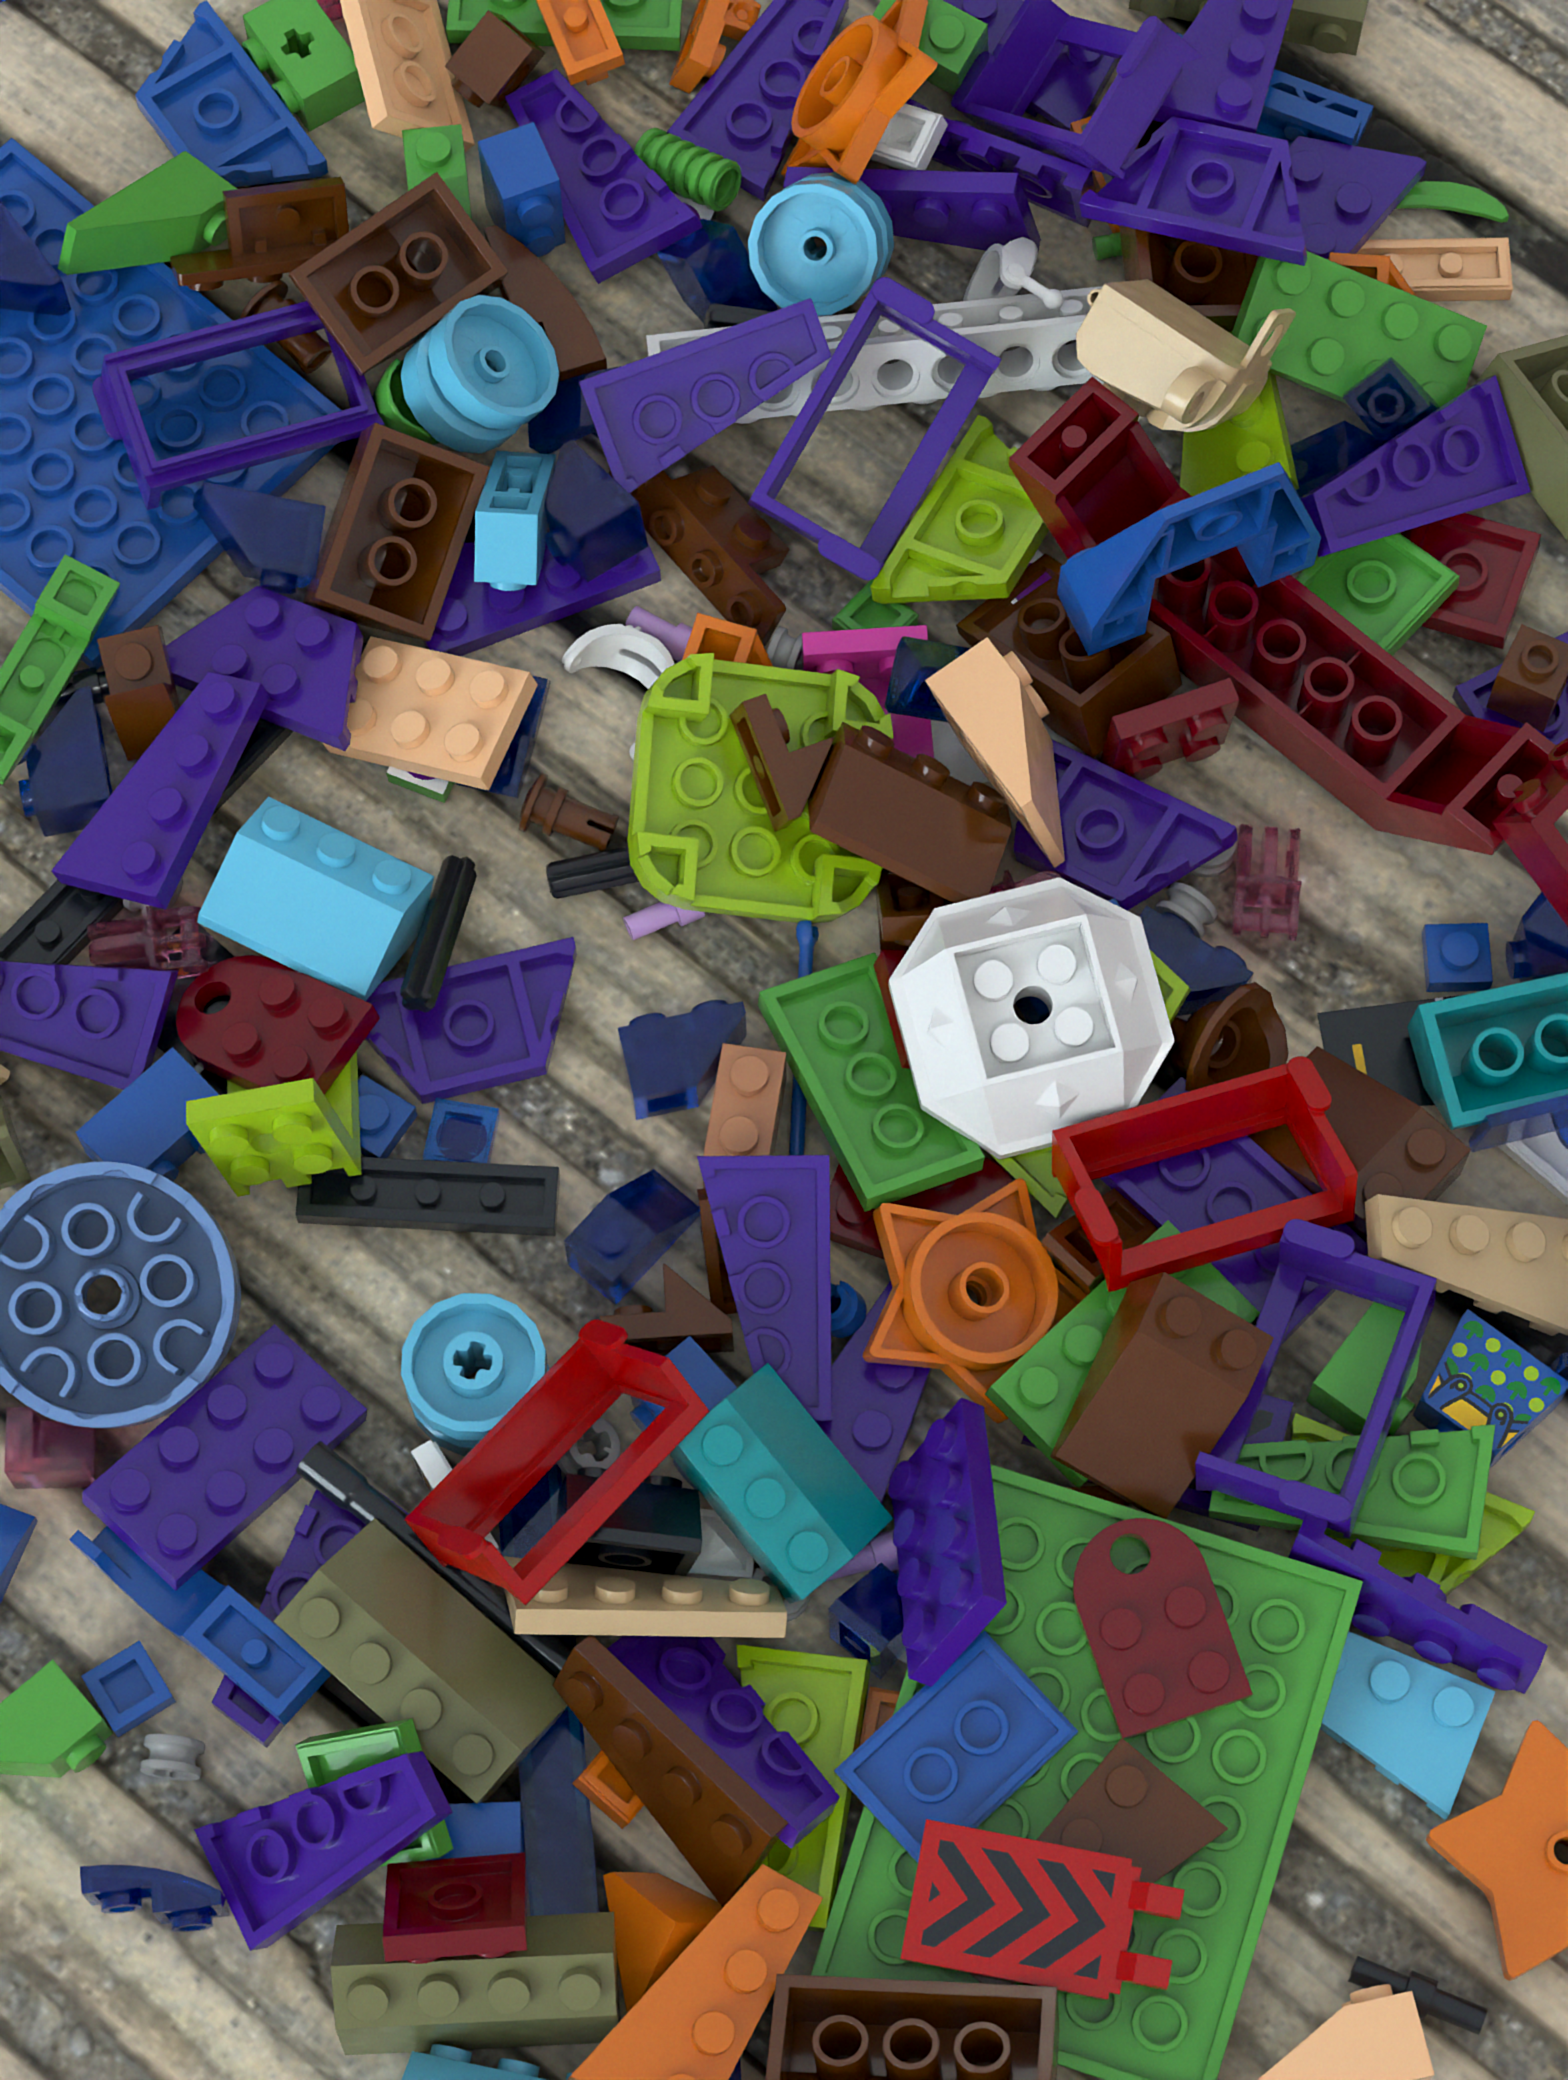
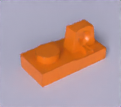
(582, 38)
(701, 48)

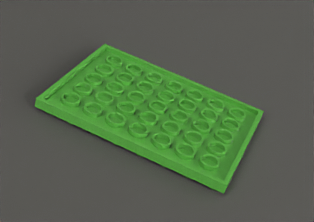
(1234, 1761)

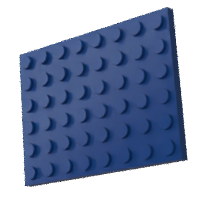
(61, 472)

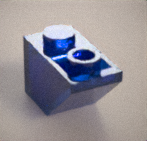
(713, 269)
(1205, 969)
(677, 1057)

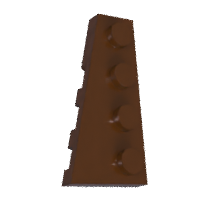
(681, 1781)
(1133, 1814)

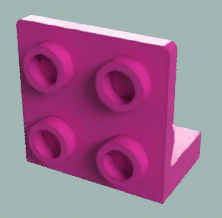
(870, 656)

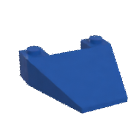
(1112, 584)

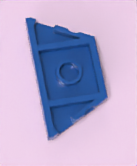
(224, 110)

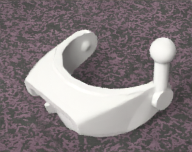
(1013, 266)
(622, 650)

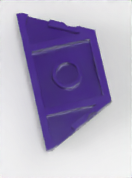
(1209, 190)
(1347, 191)
(287, 646)
(1123, 833)
(487, 1026)

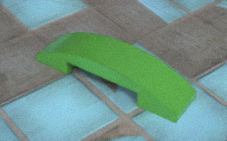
(49, 654)

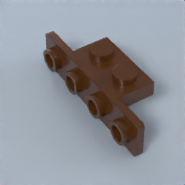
(269, 233)
(716, 544)

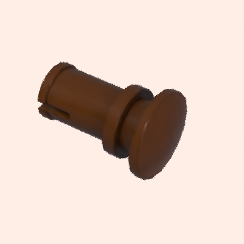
(307, 349)
(566, 816)

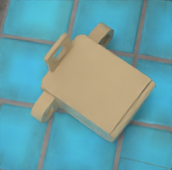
(1172, 358)

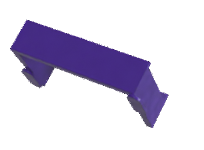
(1006, 81)
(915, 316)
(124, 420)
(1329, 1260)

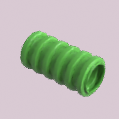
(690, 169)

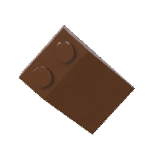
(398, 274)
(1075, 687)
(1386, 1136)
(1160, 1392)

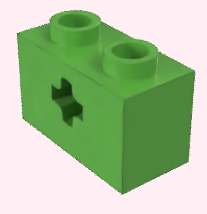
(304, 59)

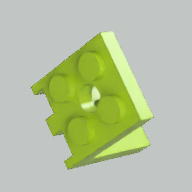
(280, 1130)

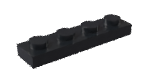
(435, 1197)

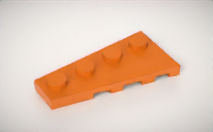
(713, 1993)

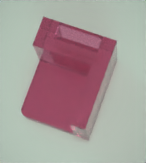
(47, 1452)

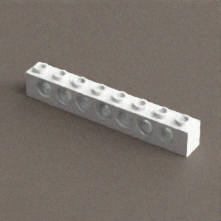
(922, 370)

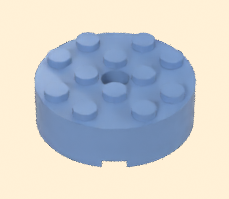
(173, 1308)

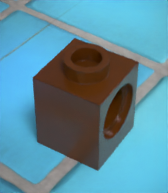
(493, 61)
(1531, 678)

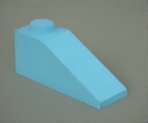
(513, 520)

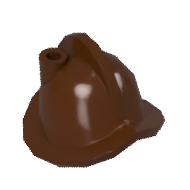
(1229, 1038)

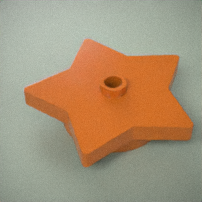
(859, 89)
(928, 1310)
(1511, 1856)

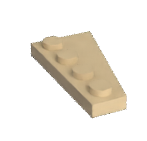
(1483, 1253)
(648, 1604)

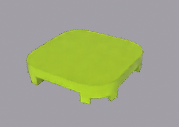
(697, 813)

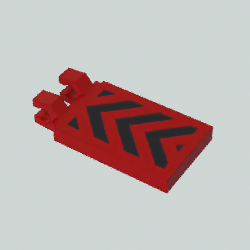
(1032, 1912)

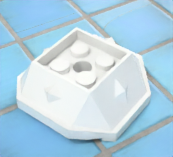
(1018, 1080)

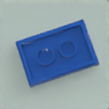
(957, 1747)

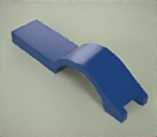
(217, 1625)

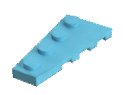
(1406, 1718)

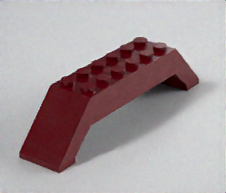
(1296, 664)

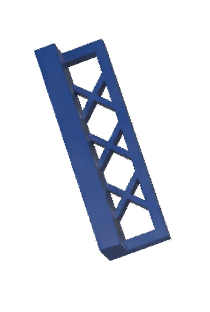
(1311, 111)

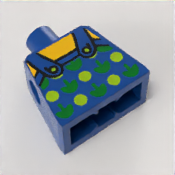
(1488, 1382)

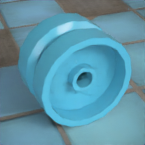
(834, 275)
(479, 374)
(464, 1338)

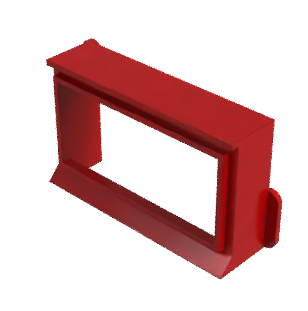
(1192, 1121)
(534, 1438)

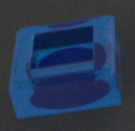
(461, 1132)

